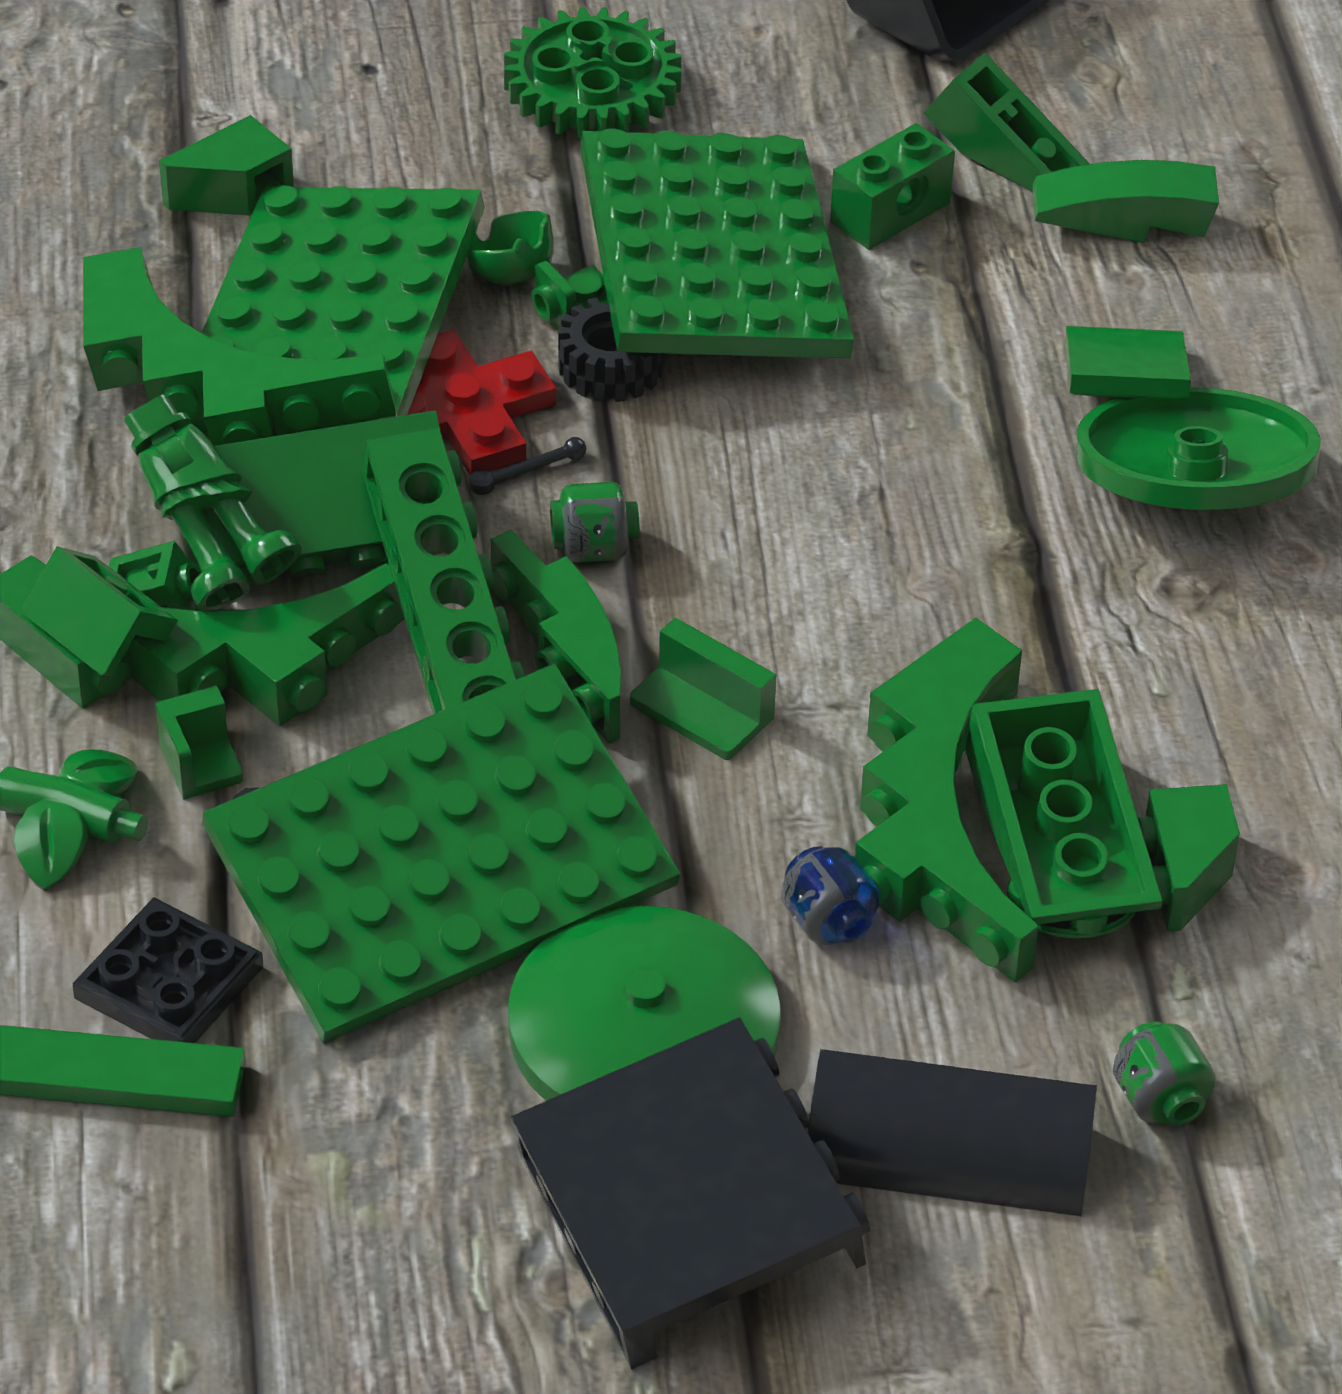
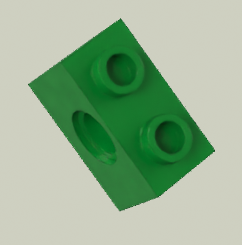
(892, 186)

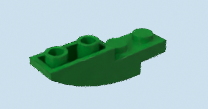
(568, 624)

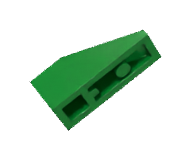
(1000, 125)

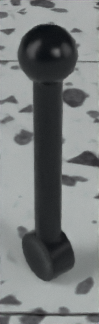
(483, 481)

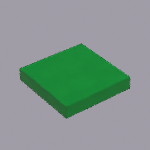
(1127, 363)

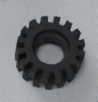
(598, 369)

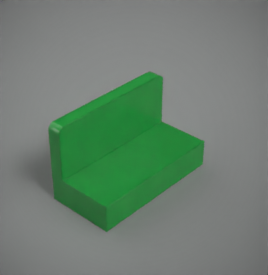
(93, 609)
(706, 691)

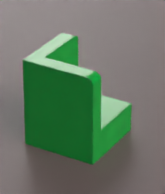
(197, 742)

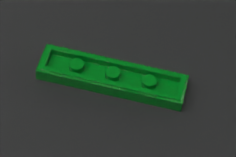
(120, 1070)

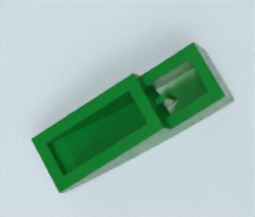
(1128, 198)

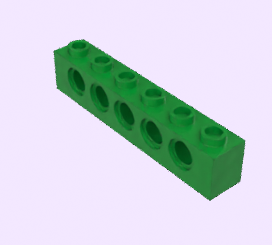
(420, 468)

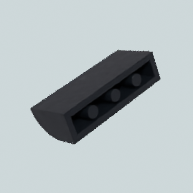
(954, 1131)

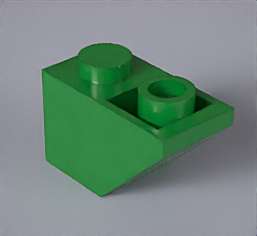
(226, 170)
(1190, 847)

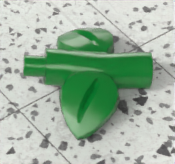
(68, 808)

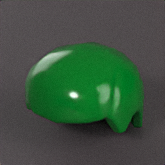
(512, 248)

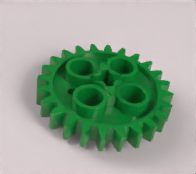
(592, 72)

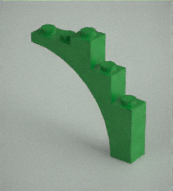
(238, 392)
(265, 653)
(909, 794)

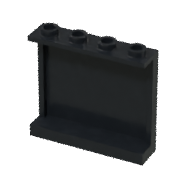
(686, 1183)

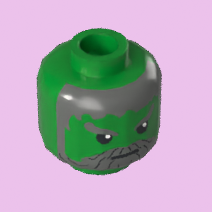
(593, 522)
(1163, 1072)

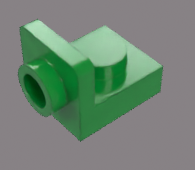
(558, 294)
(160, 574)

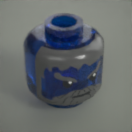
(830, 895)

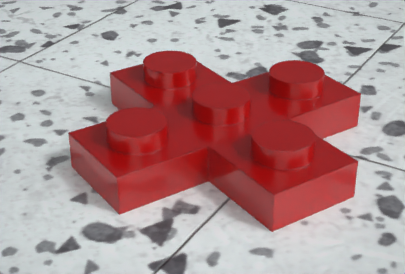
(479, 401)

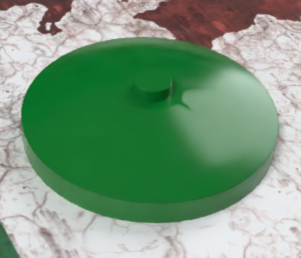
(1199, 451)
(629, 990)

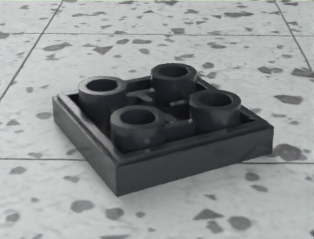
(168, 974)

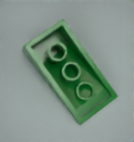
(1060, 806)

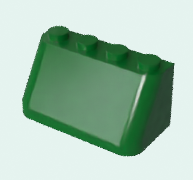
(315, 491)

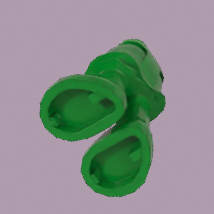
(192, 479)

